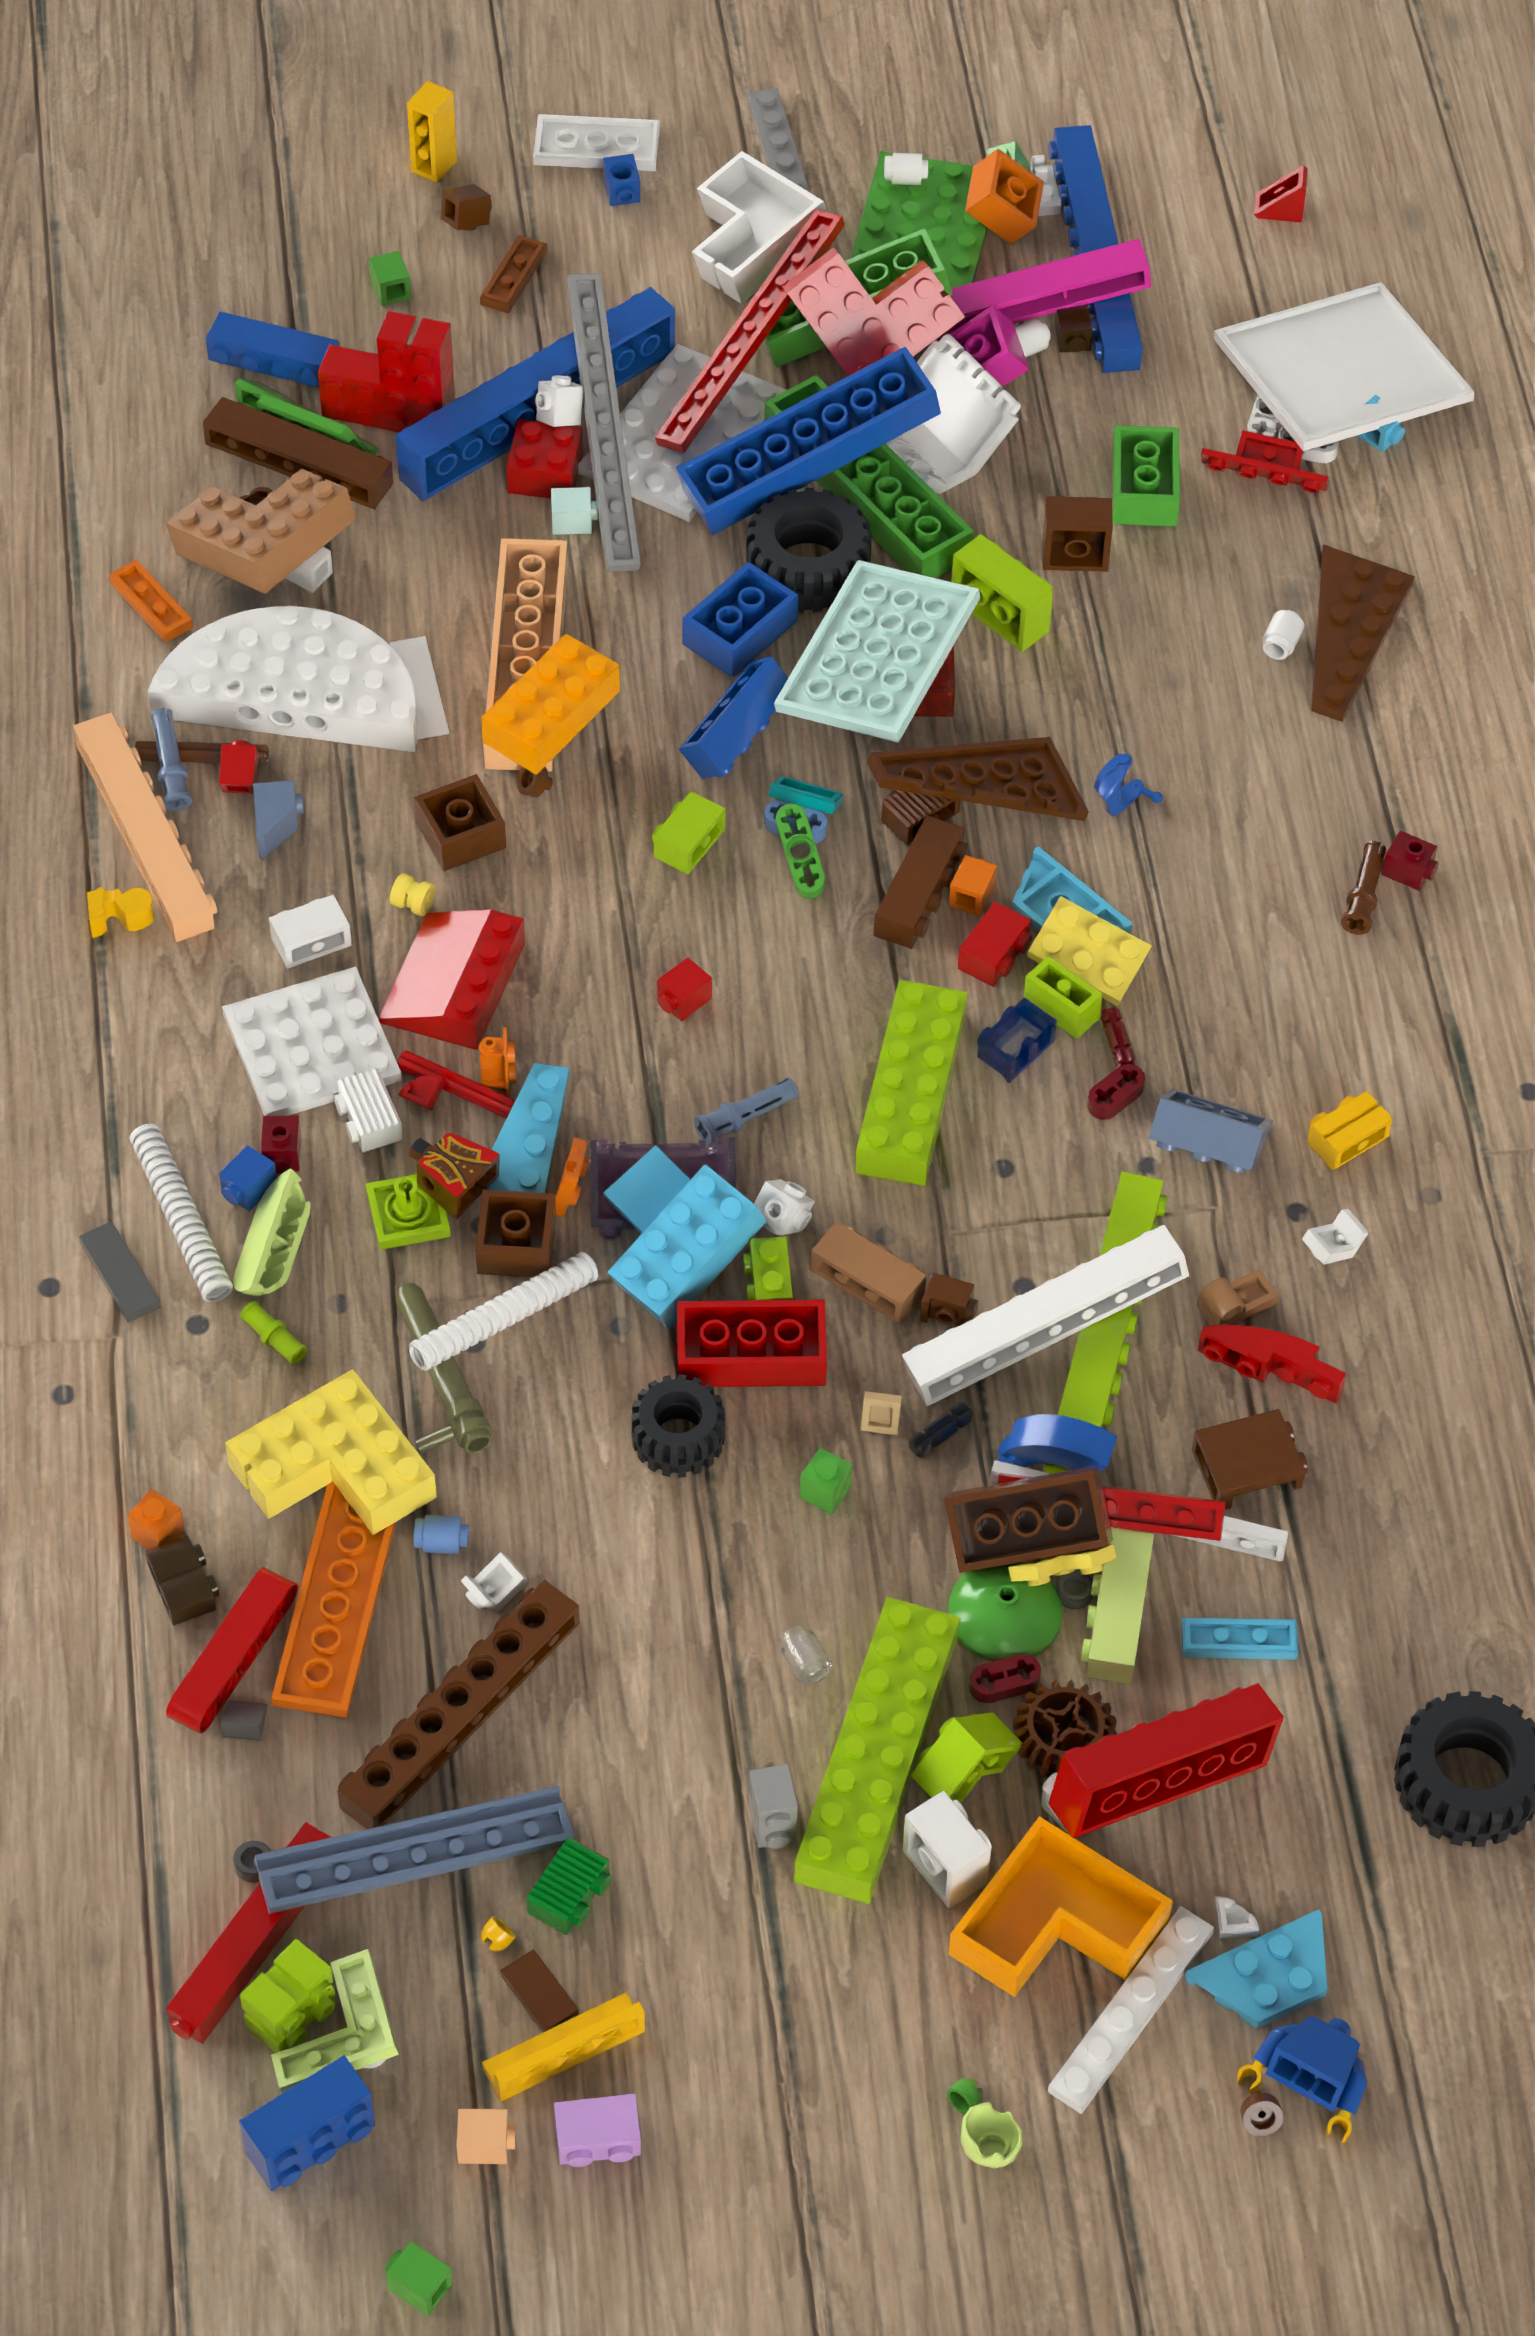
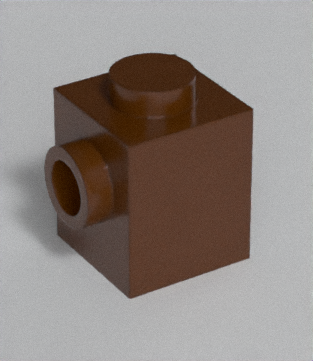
(466, 207)

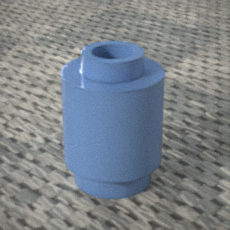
(441, 1534)

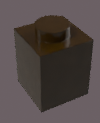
(1073, 329)

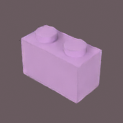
(597, 2130)

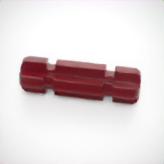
(1117, 1036)

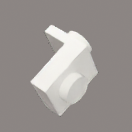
(1336, 1240)
(495, 1584)

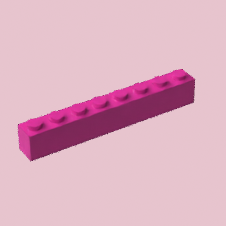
(1057, 284)

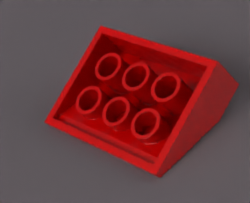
(455, 975)

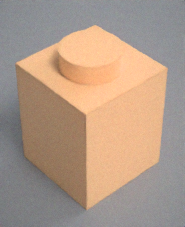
(484, 2136)

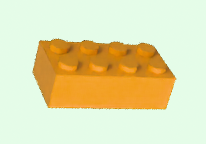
(551, 703)

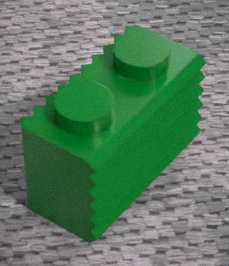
(568, 1886)

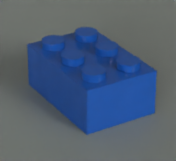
(740, 619)
(308, 2123)

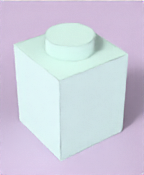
(572, 510)

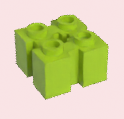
(289, 1998)

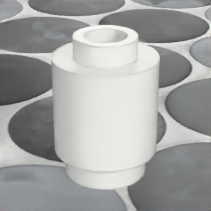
(905, 168)
(1033, 337)
(1282, 634)

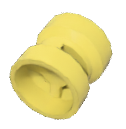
(412, 894)

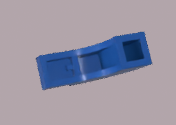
(1058, 1442)

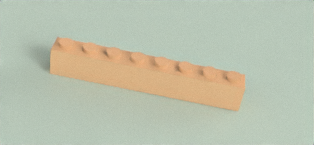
(144, 827)

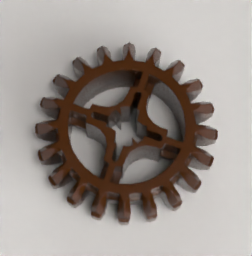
(1051, 1714)

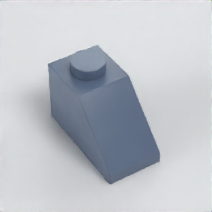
(275, 813)

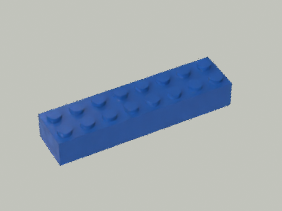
(809, 440)

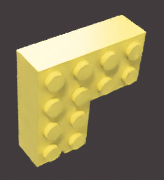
(336, 1438)

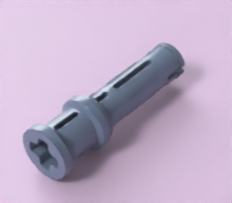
(172, 773)
(732, 1116)

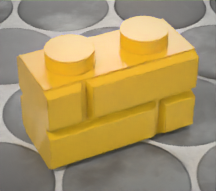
(1349, 1129)

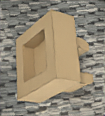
(881, 1413)

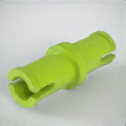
(273, 1332)

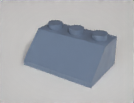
(1209, 1130)

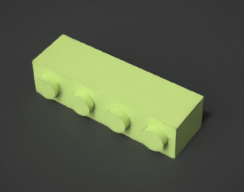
(1118, 1608)

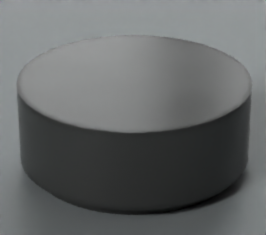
(1074, 1590)
(244, 1860)

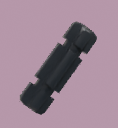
(940, 1429)

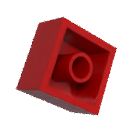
(543, 458)

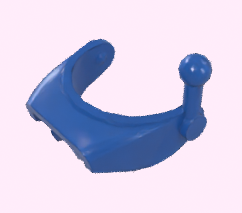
(1110, 781)

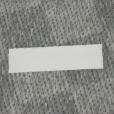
(429, 707)

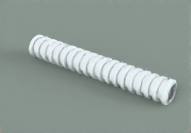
(181, 1213)
(503, 1311)

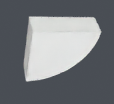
(1234, 1920)

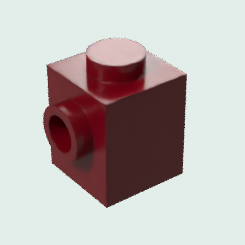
(1410, 860)
(282, 1141)

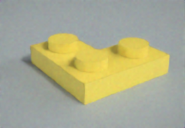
(1039, 1570)

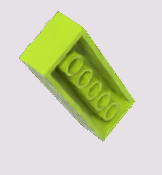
(911, 1083)

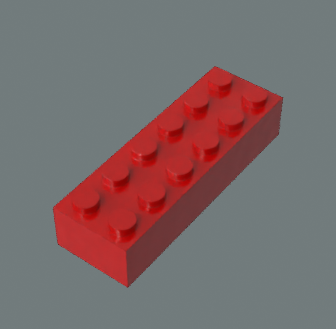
(1165, 1760)

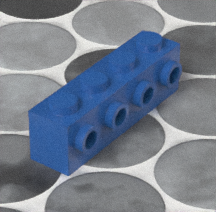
(267, 348)
(735, 719)

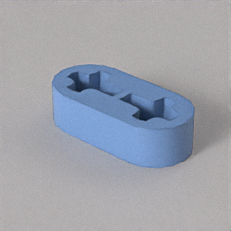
(813, 816)

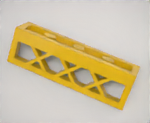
(564, 2046)

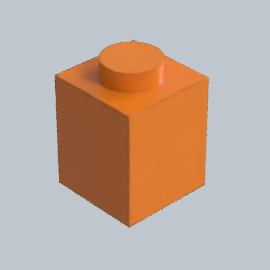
(972, 885)
(155, 1520)

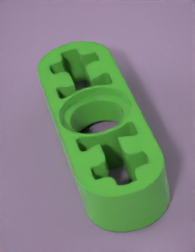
(803, 837)

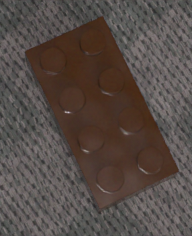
(1028, 1519)

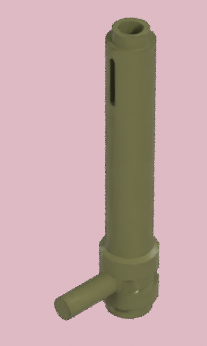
(462, 1410)

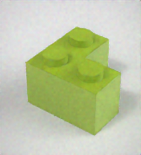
(965, 1753)

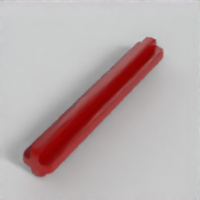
(457, 1084)

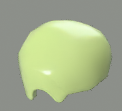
(990, 2136)

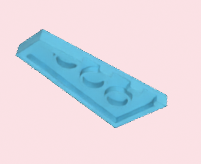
(532, 1131)

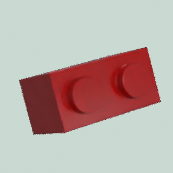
(994, 944)

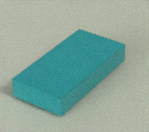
(806, 794)

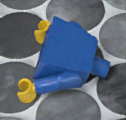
(1315, 2062)

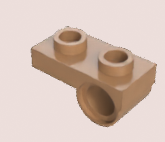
(1234, 1301)

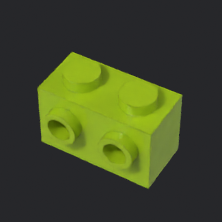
(688, 832)
(1063, 996)
(768, 1269)

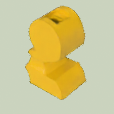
(131, 909)

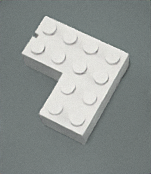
(759, 222)

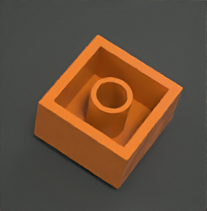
(1004, 196)

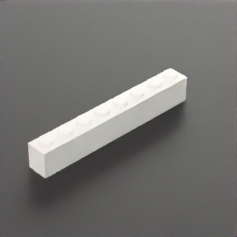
(1045, 1315)

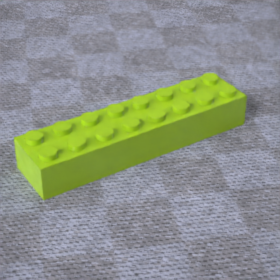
(877, 1750)

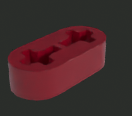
(1119, 1095)
(1005, 1678)

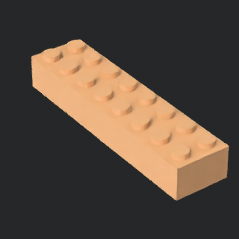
(525, 618)

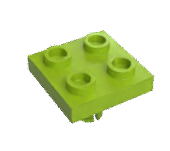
(404, 1213)

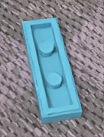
(1239, 1638)

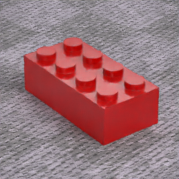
(753, 1342)

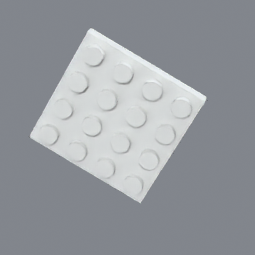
(307, 1040)

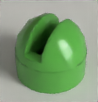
(964, 2094)

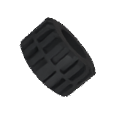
(678, 1400)

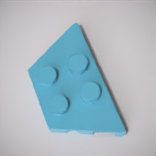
(1047, 881)
(1269, 1973)

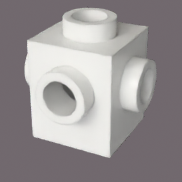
(784, 1207)

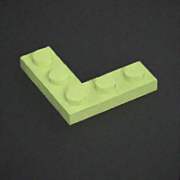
(368, 2029)

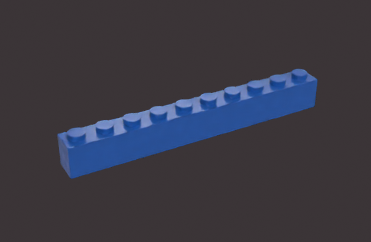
(1092, 228)

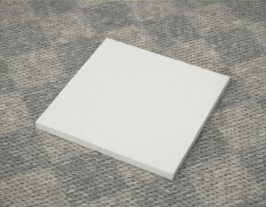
(1333, 356)

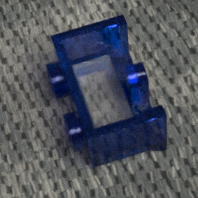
(1016, 1039)

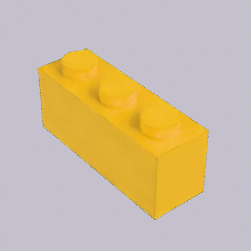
(432, 131)

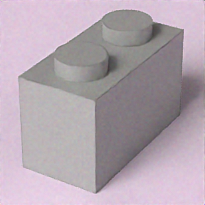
(773, 1806)

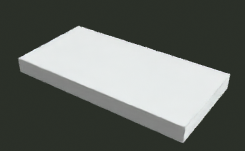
(587, 140)

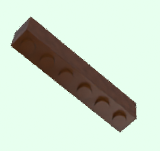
(289, 448)

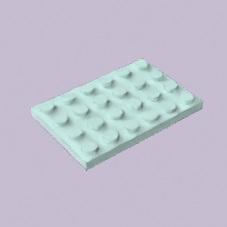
(877, 650)

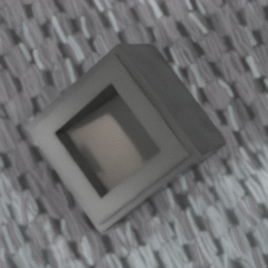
(243, 1720)

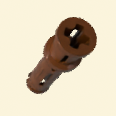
(1362, 898)

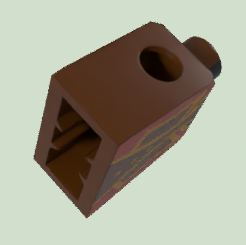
(454, 1171)

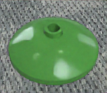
(1001, 1627)

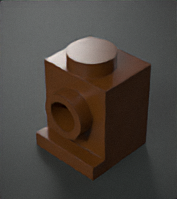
(948, 1300)

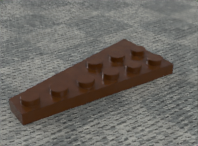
(1353, 620)
(1000, 774)

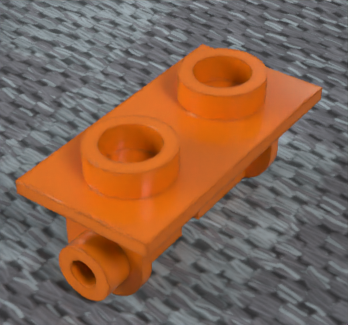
(498, 1062)

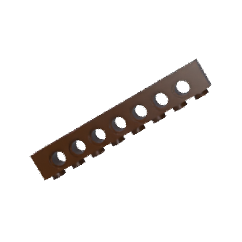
(377, 1805)

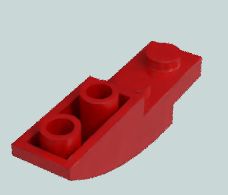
(1261, 1351)

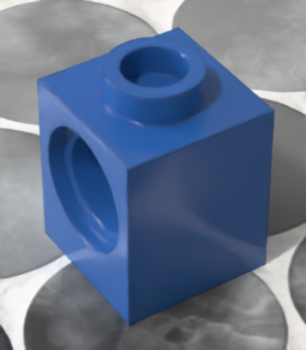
(621, 179)

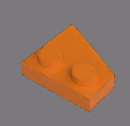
(575, 1166)

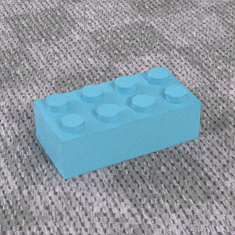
(687, 1245)

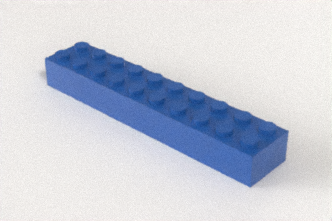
(484, 421)

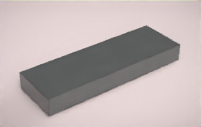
(119, 1271)

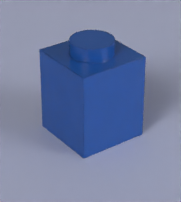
(247, 1178)

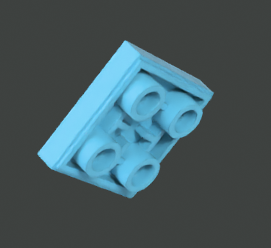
(646, 1189)

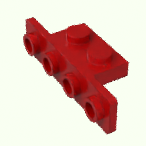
(1266, 458)

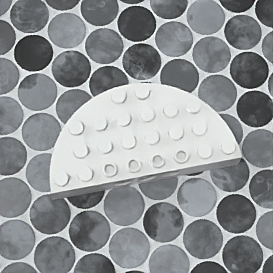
(291, 677)

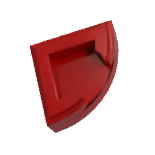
(423, 1090)

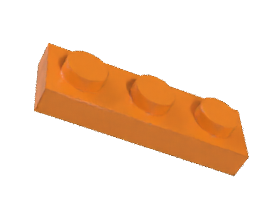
(151, 601)

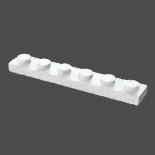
(1130, 2010)

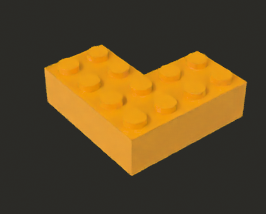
(1052, 1892)

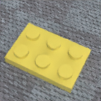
(1090, 949)

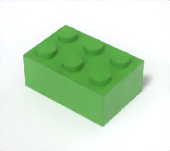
(1145, 475)

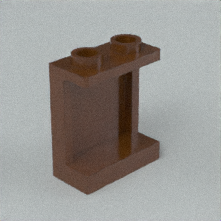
(1248, 1456)

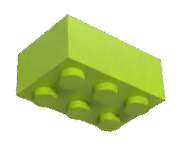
(1011, 596)

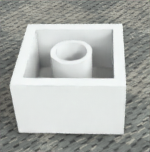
(947, 1848)

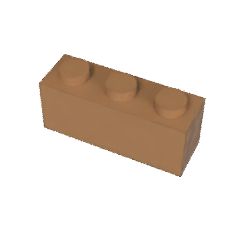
(868, 1272)

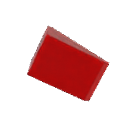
(1283, 198)

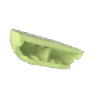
(273, 1237)

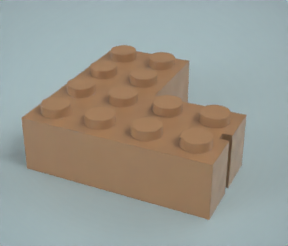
(262, 540)

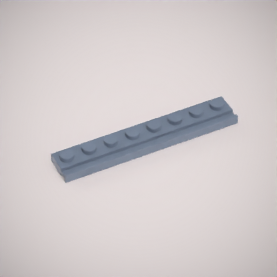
(412, 1849)

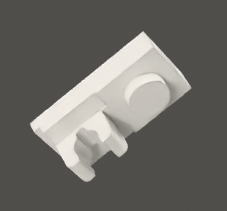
(1050, 199)

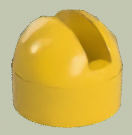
(498, 1933)

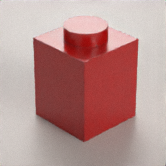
(238, 767)
(684, 989)

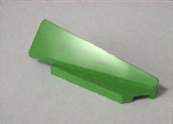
(265, 399)

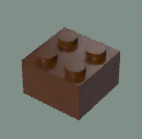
(1077, 533)
(460, 822)
(515, 1233)

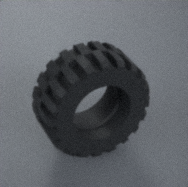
(814, 519)
(1460, 1811)

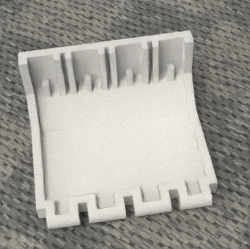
(971, 422)

